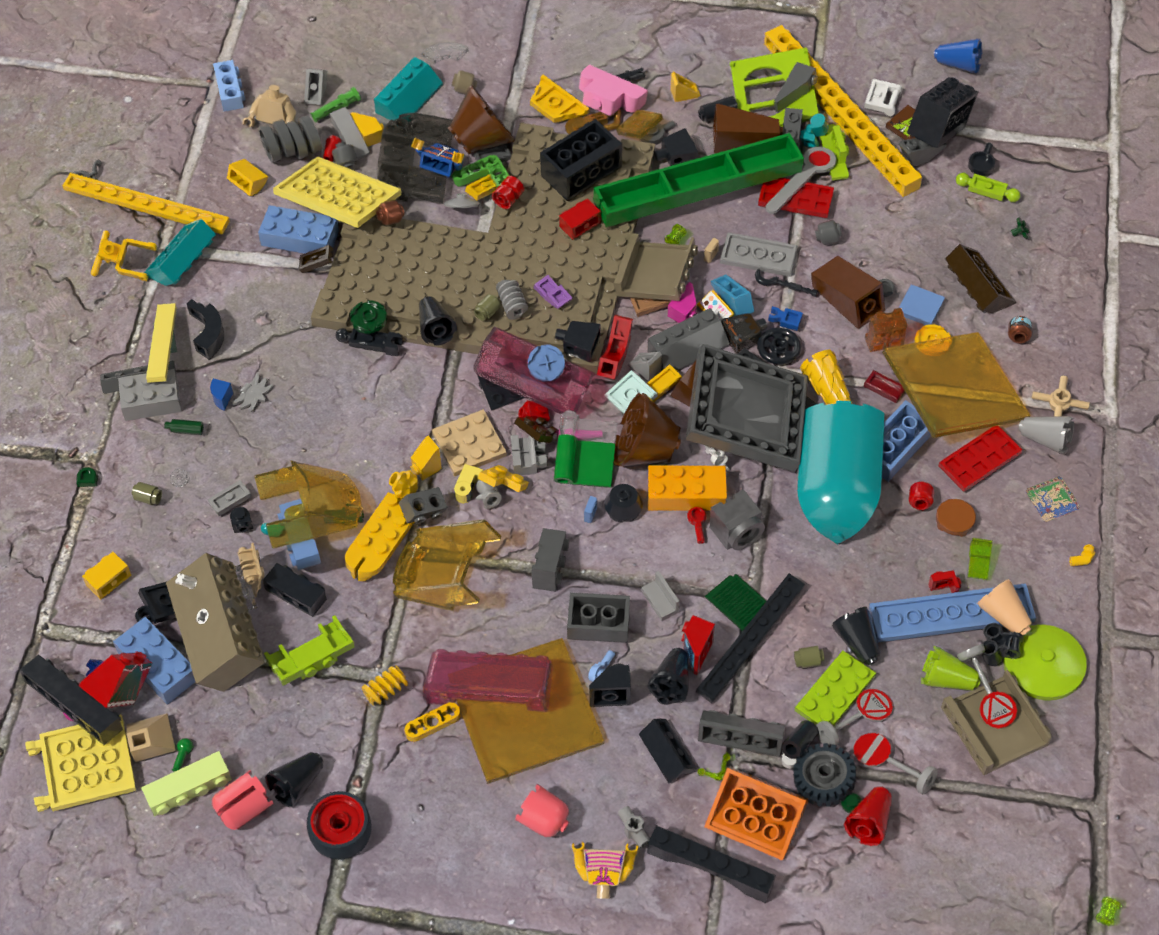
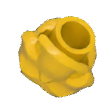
(403, 483)

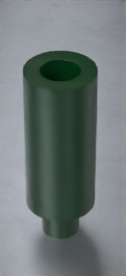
(185, 426)

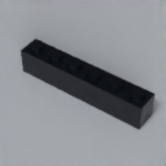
(71, 699)

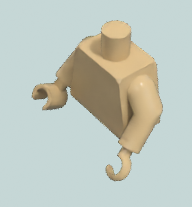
(271, 107)

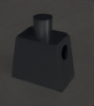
(677, 148)
(580, 339)

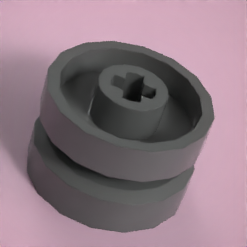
(304, 136)
(276, 140)

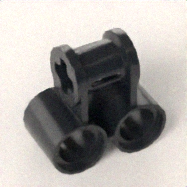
(1002, 645)

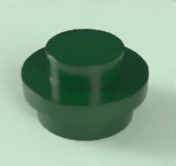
(850, 802)

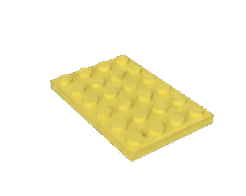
(336, 191)

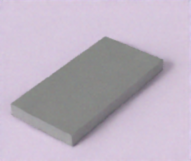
(758, 254)

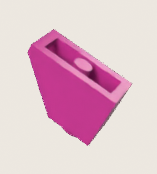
(685, 307)

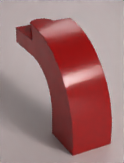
(616, 351)

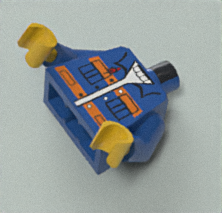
(438, 158)

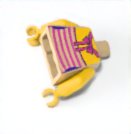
(604, 867)

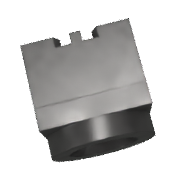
(737, 521)

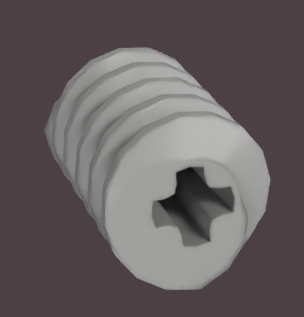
(512, 298)

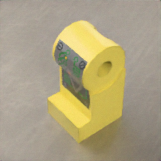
(466, 483)

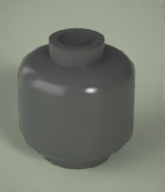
(344, 154)
(828, 232)

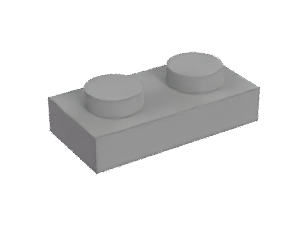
(229, 498)

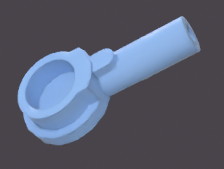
(598, 668)

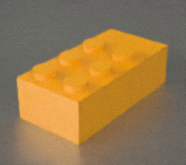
(685, 487)

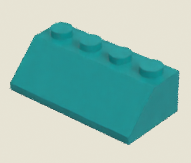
(407, 90)
(180, 253)

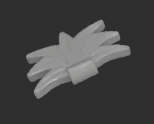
(252, 393)

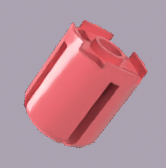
(241, 801)

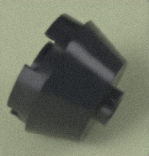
(623, 503)

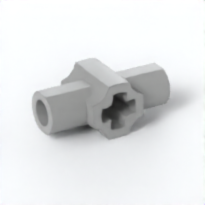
(629, 819)

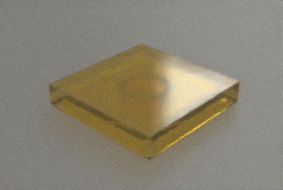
(639, 124)

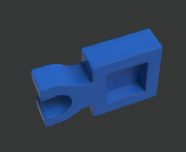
(787, 318)

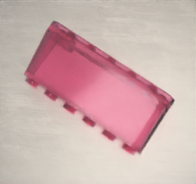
(505, 363)
(488, 678)

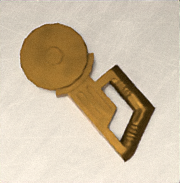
(578, 122)

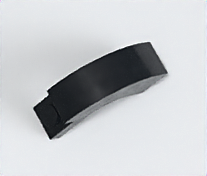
(212, 336)

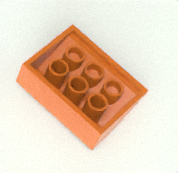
(756, 813)

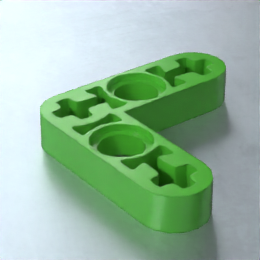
(461, 178)

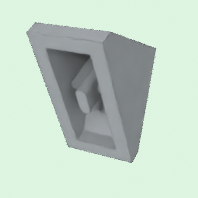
(647, 364)

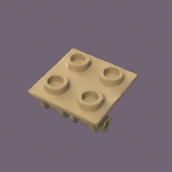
(251, 568)

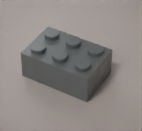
(598, 617)

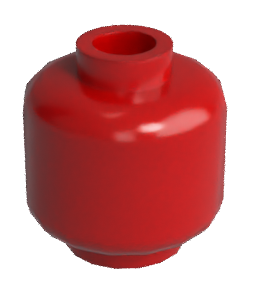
(921, 495)

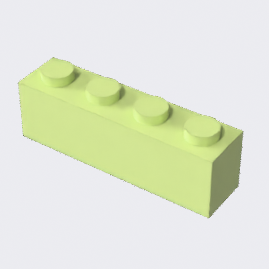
(186, 784)

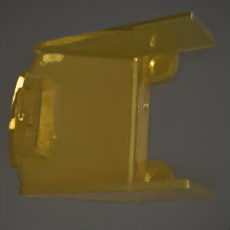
(327, 498)
(437, 561)

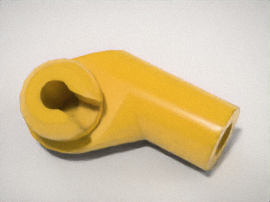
(1085, 557)

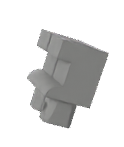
(524, 456)

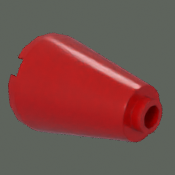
(870, 817)

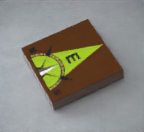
(900, 123)

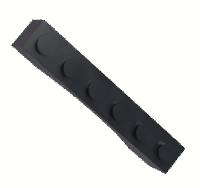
(679, 849)

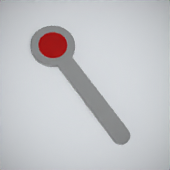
(815, 160)

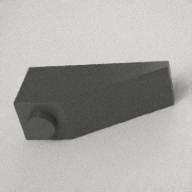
(796, 85)

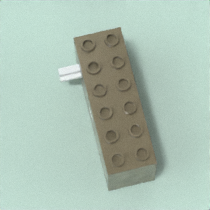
(214, 622)

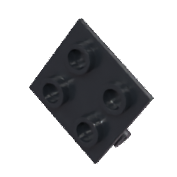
(497, 395)

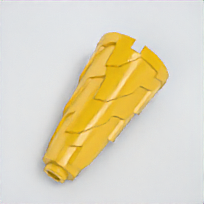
(826, 377)

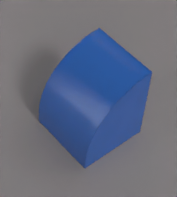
(221, 393)

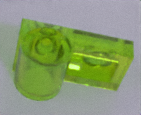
(979, 558)

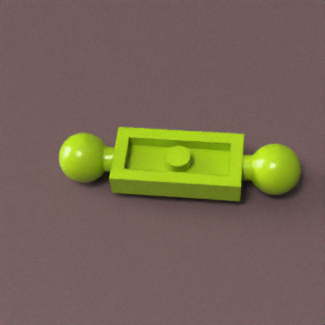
(988, 187)

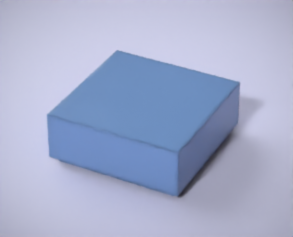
(590, 509)

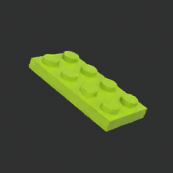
(835, 690)

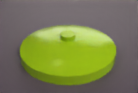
(1049, 663)

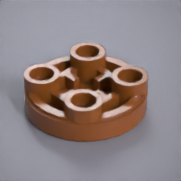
(955, 517)

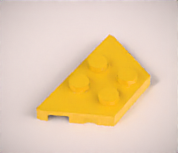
(556, 102)

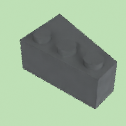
(549, 560)

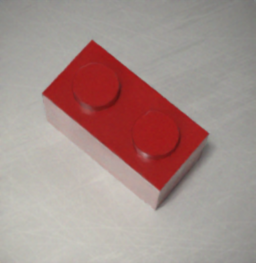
(579, 218)

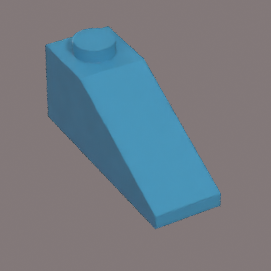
(733, 294)

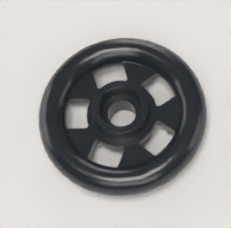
(772, 357)

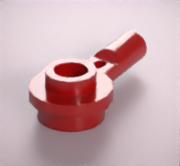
(697, 517)

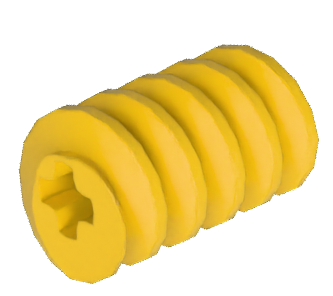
(384, 684)

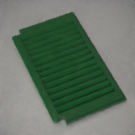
(736, 600)

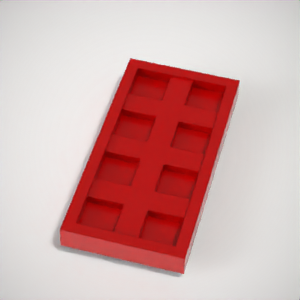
(808, 200)
(980, 458)

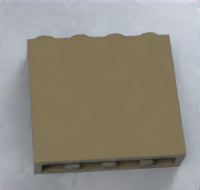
(654, 269)
(992, 746)

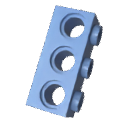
(229, 85)

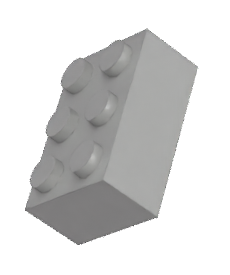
(150, 399)

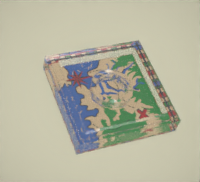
(1052, 499)

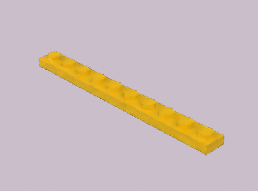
(143, 202)

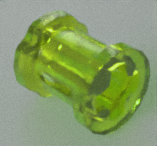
(676, 234)
(1108, 911)

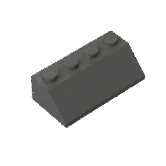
(682, 341)
(741, 733)

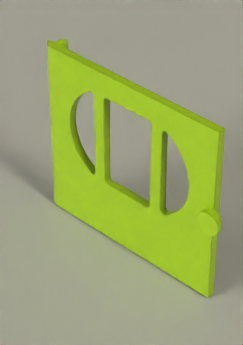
(782, 62)

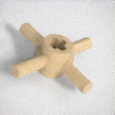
(1060, 399)

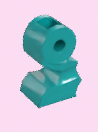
(818, 127)

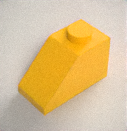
(369, 128)
(426, 459)

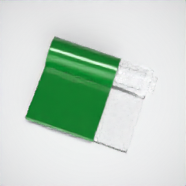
(585, 451)

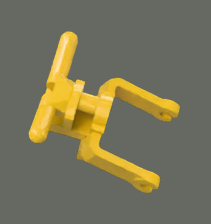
(116, 253)

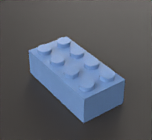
(297, 230)
(902, 438)
(170, 669)

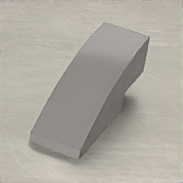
(349, 132)

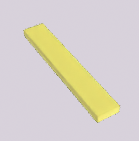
(161, 343)

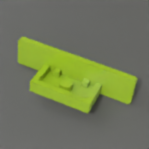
(835, 141)

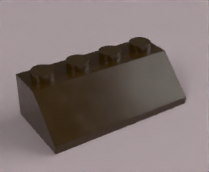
(979, 279)

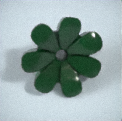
(1021, 229)

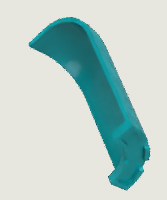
(840, 467)

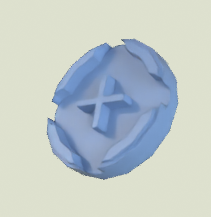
(546, 363)

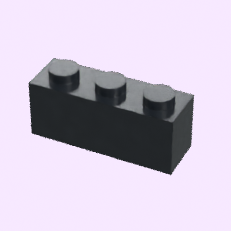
(295, 589)

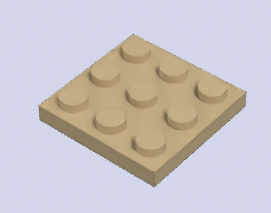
(469, 442)

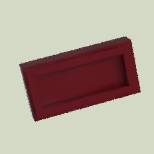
(884, 386)

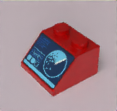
(697, 640)

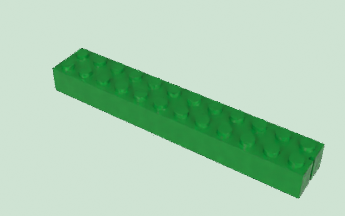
(697, 179)

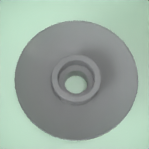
(461, 201)

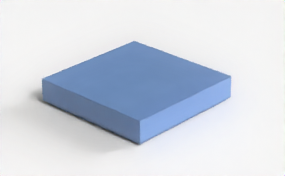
(921, 305)

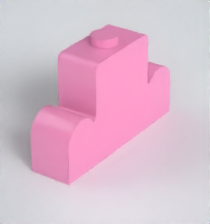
(609, 92)

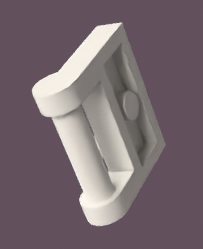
(877, 96)

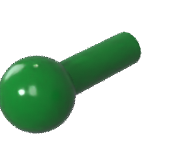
(184, 747)

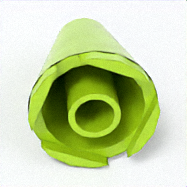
(948, 672)

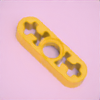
(416, 723)

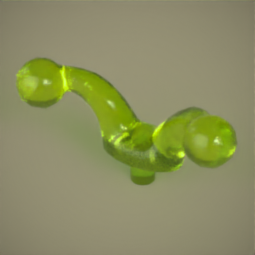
(720, 775)

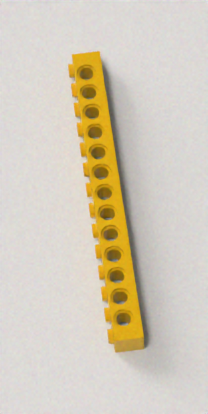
(852, 120)

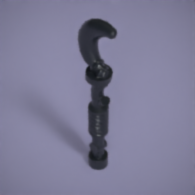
(775, 280)

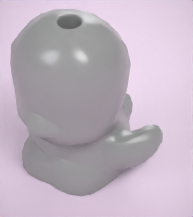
(488, 494)

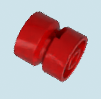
(508, 192)

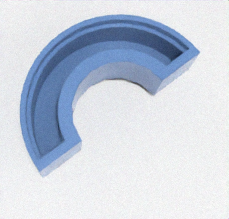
(305, 552)

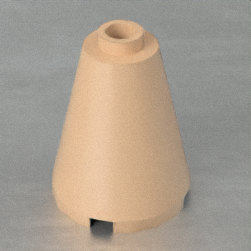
(1006, 608)

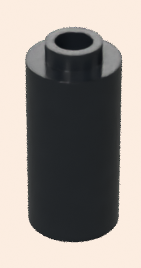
(707, 111)
(799, 739)

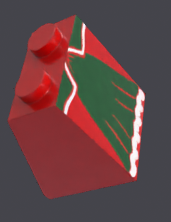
(118, 679)

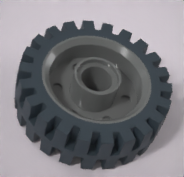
(820, 788)

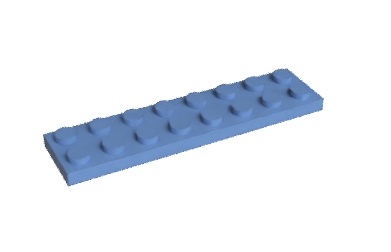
(936, 614)

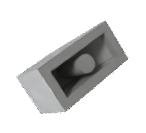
(315, 85)

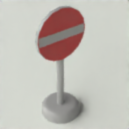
(875, 750)

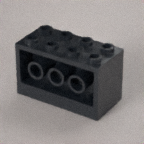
(942, 112)
(581, 159)

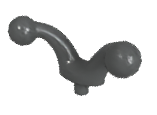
(94, 170)

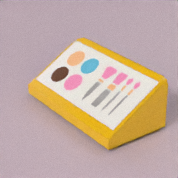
(714, 302)

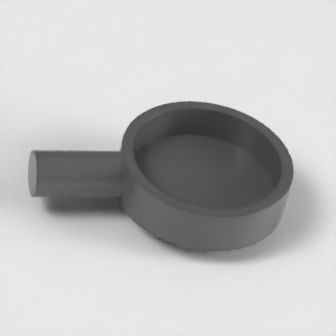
(657, 133)

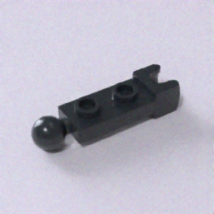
(372, 341)

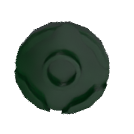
(368, 317)

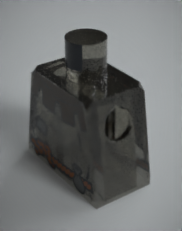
(743, 331)

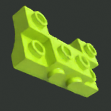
(311, 656)

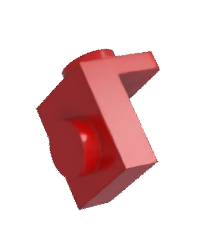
(534, 410)
(943, 580)

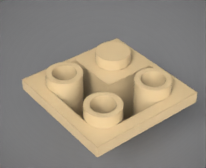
(150, 737)

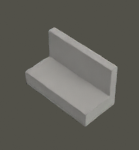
(661, 597)

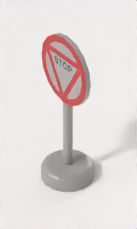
(870, 703)
(997, 707)

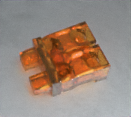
(885, 329)

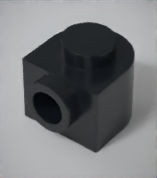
(240, 520)

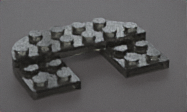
(397, 156)

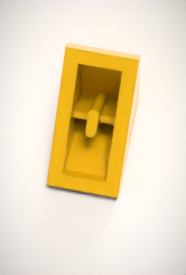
(683, 88)

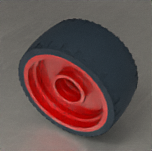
(336, 810)

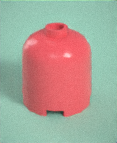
(544, 813)

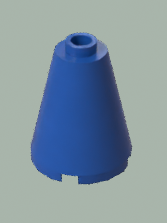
(961, 55)

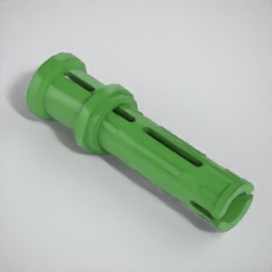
(342, 101)

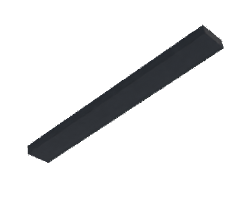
(750, 638)

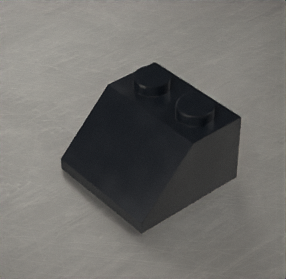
(611, 687)

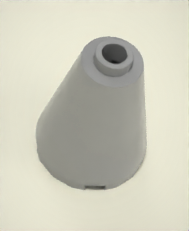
(1049, 431)

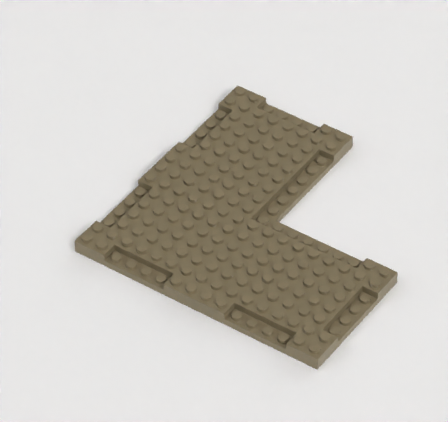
(462, 266)

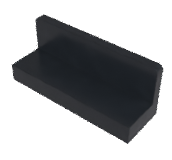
(666, 750)

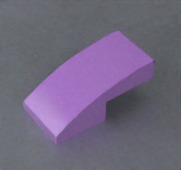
(552, 293)

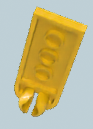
(377, 539)

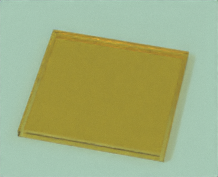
(955, 384)
(516, 740)

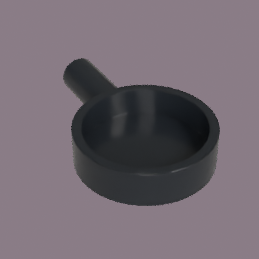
(982, 162)

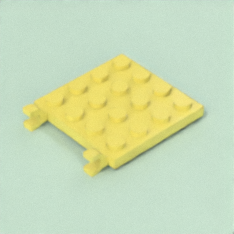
(81, 767)

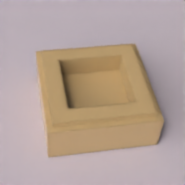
(711, 250)

